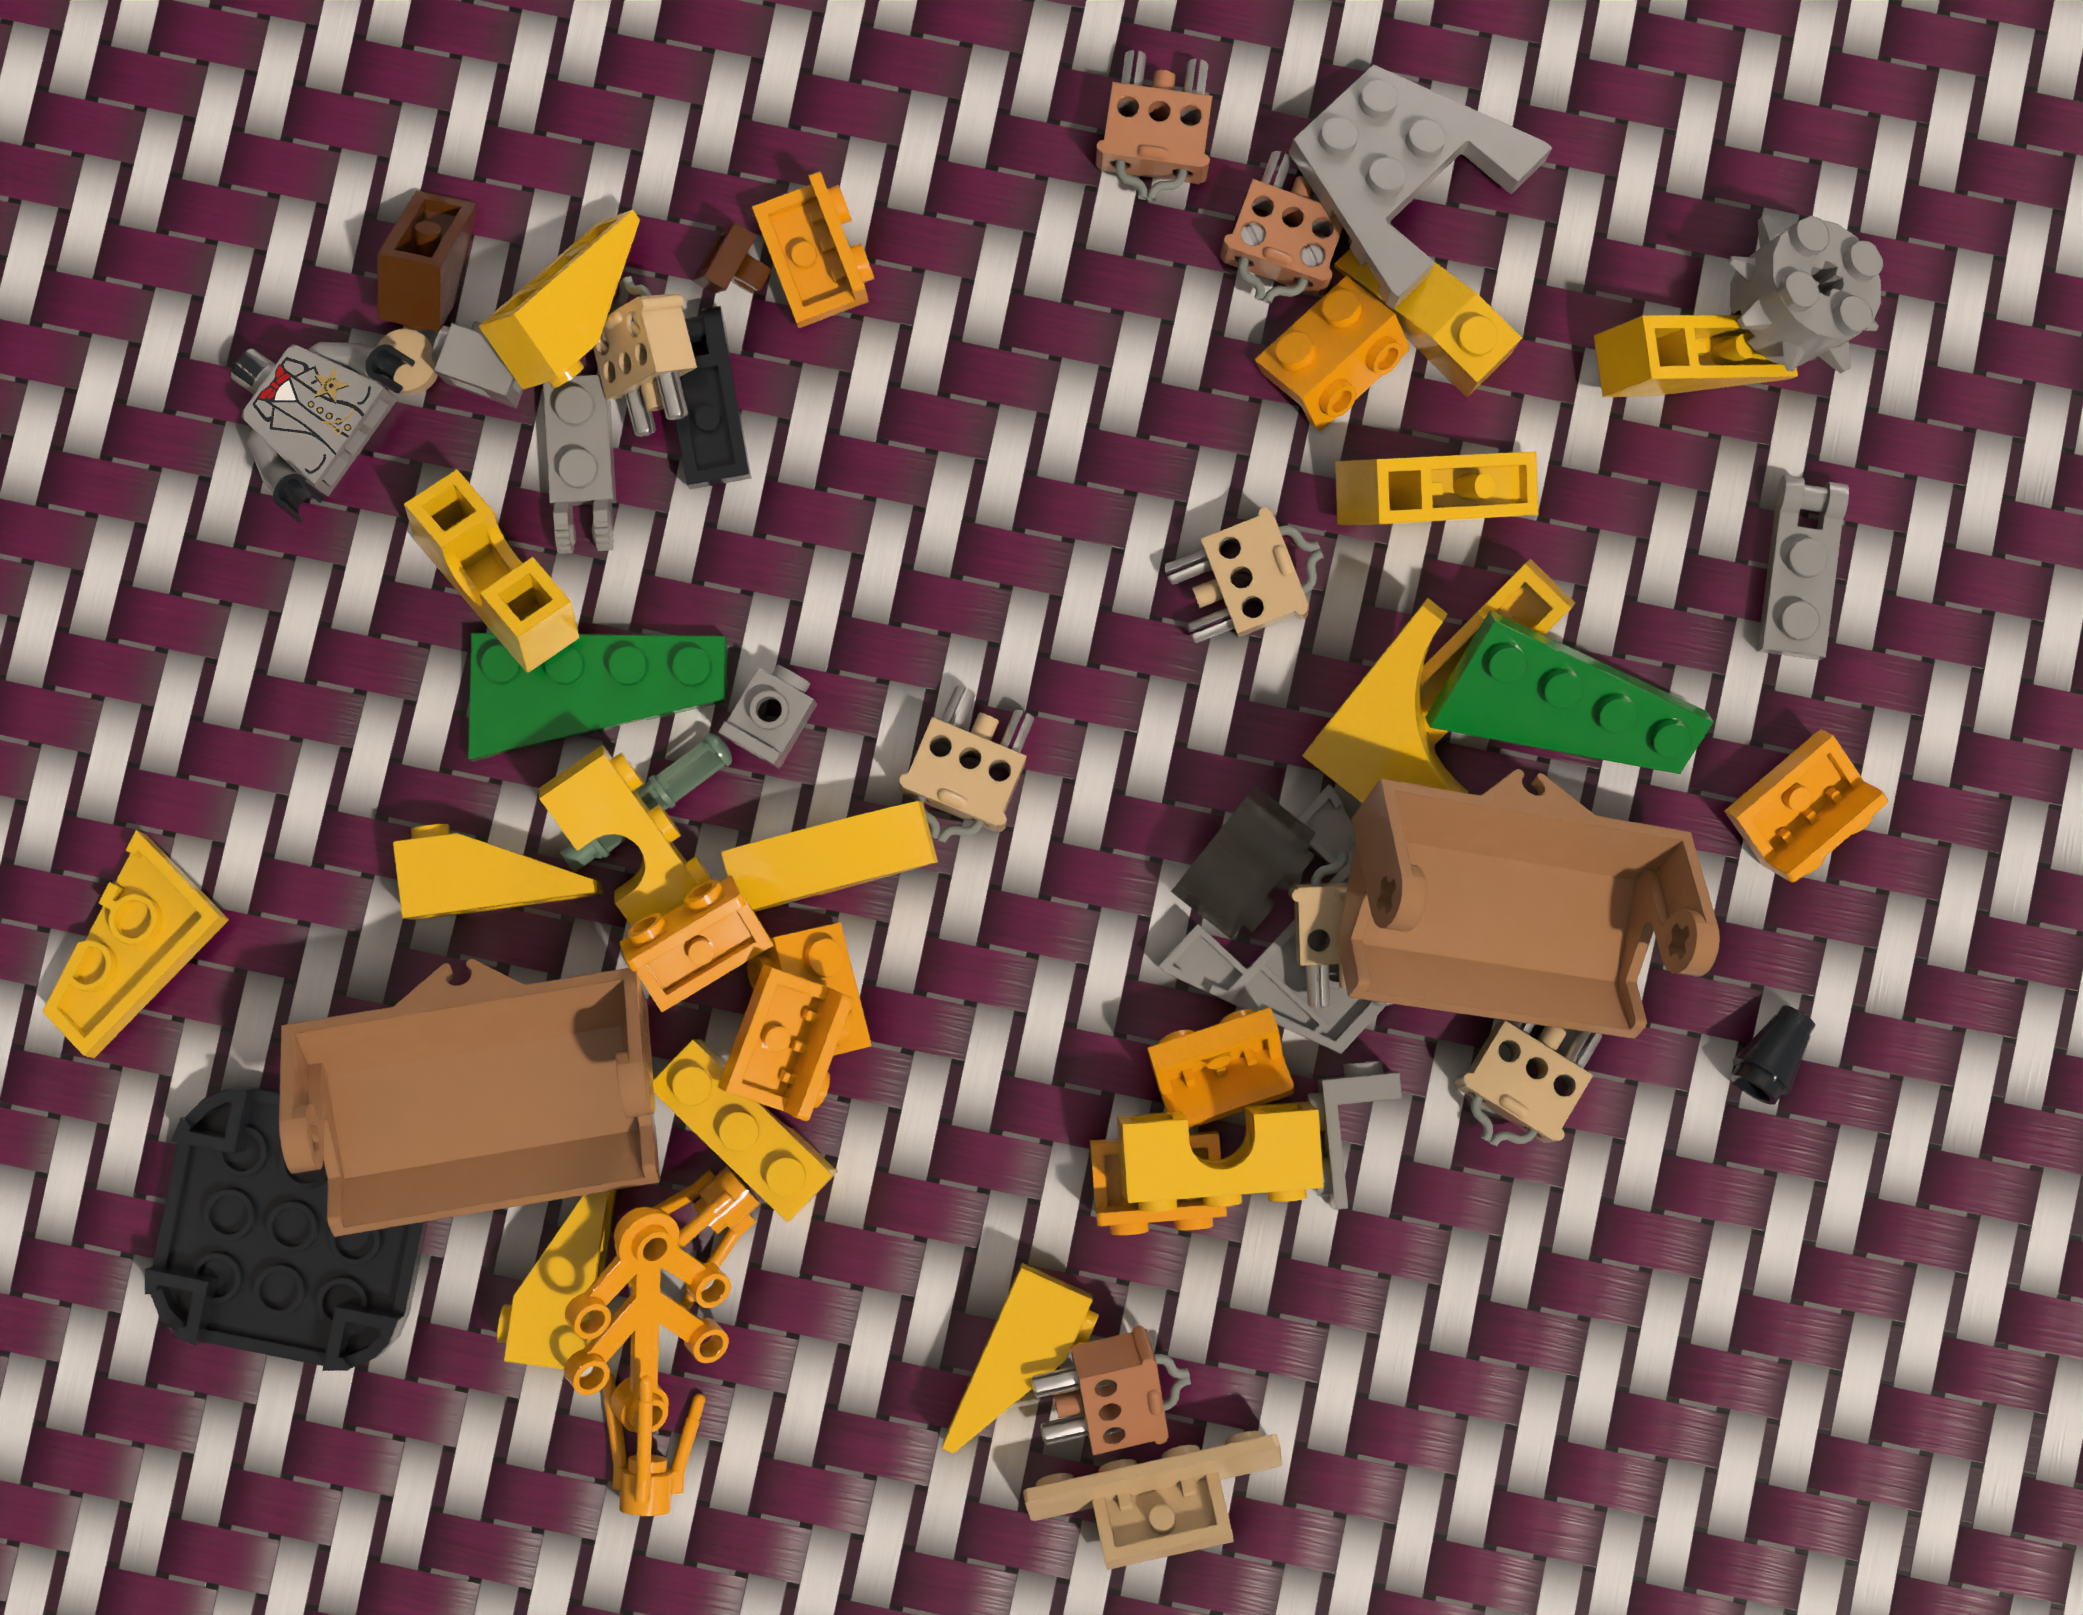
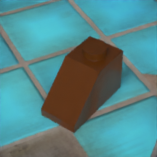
(425, 261)

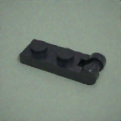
(713, 429)

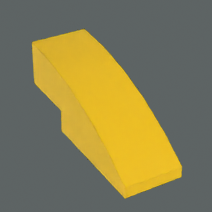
(1525, 598)
(832, 856)

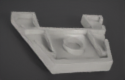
(1384, 148)
(1275, 976)

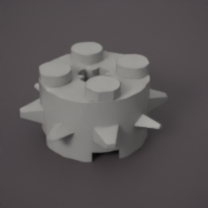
(1807, 291)

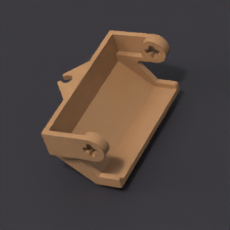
(1518, 906)
(472, 1097)

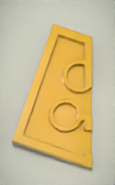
(138, 943)

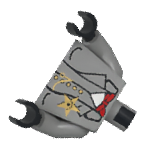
(314, 413)

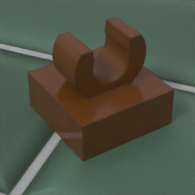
(729, 262)

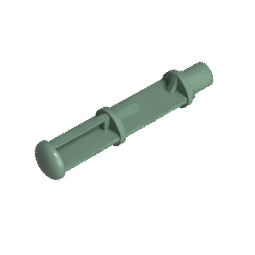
(661, 789)

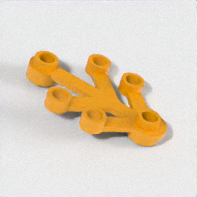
(643, 1244)

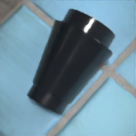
(1773, 1057)

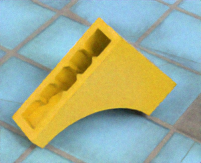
(1381, 722)

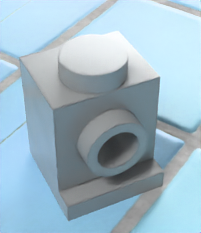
(472, 364)
(770, 739)

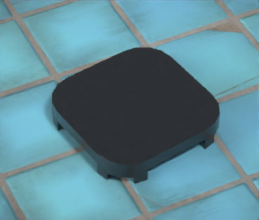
(252, 1252)

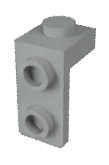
(1359, 1084)

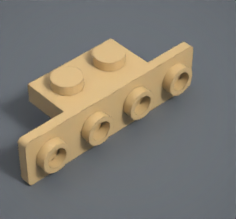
(1157, 1504)

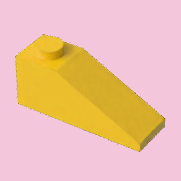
(564, 307)
(1446, 324)
(1680, 356)
(1436, 488)
(462, 875)
(577, 1255)
(1028, 1339)

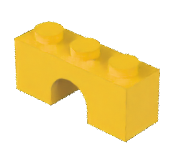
(509, 596)
(601, 799)
(743, 1132)
(1276, 1157)

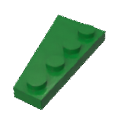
(588, 687)
(1556, 699)

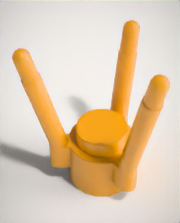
(722, 1204)
(645, 1480)

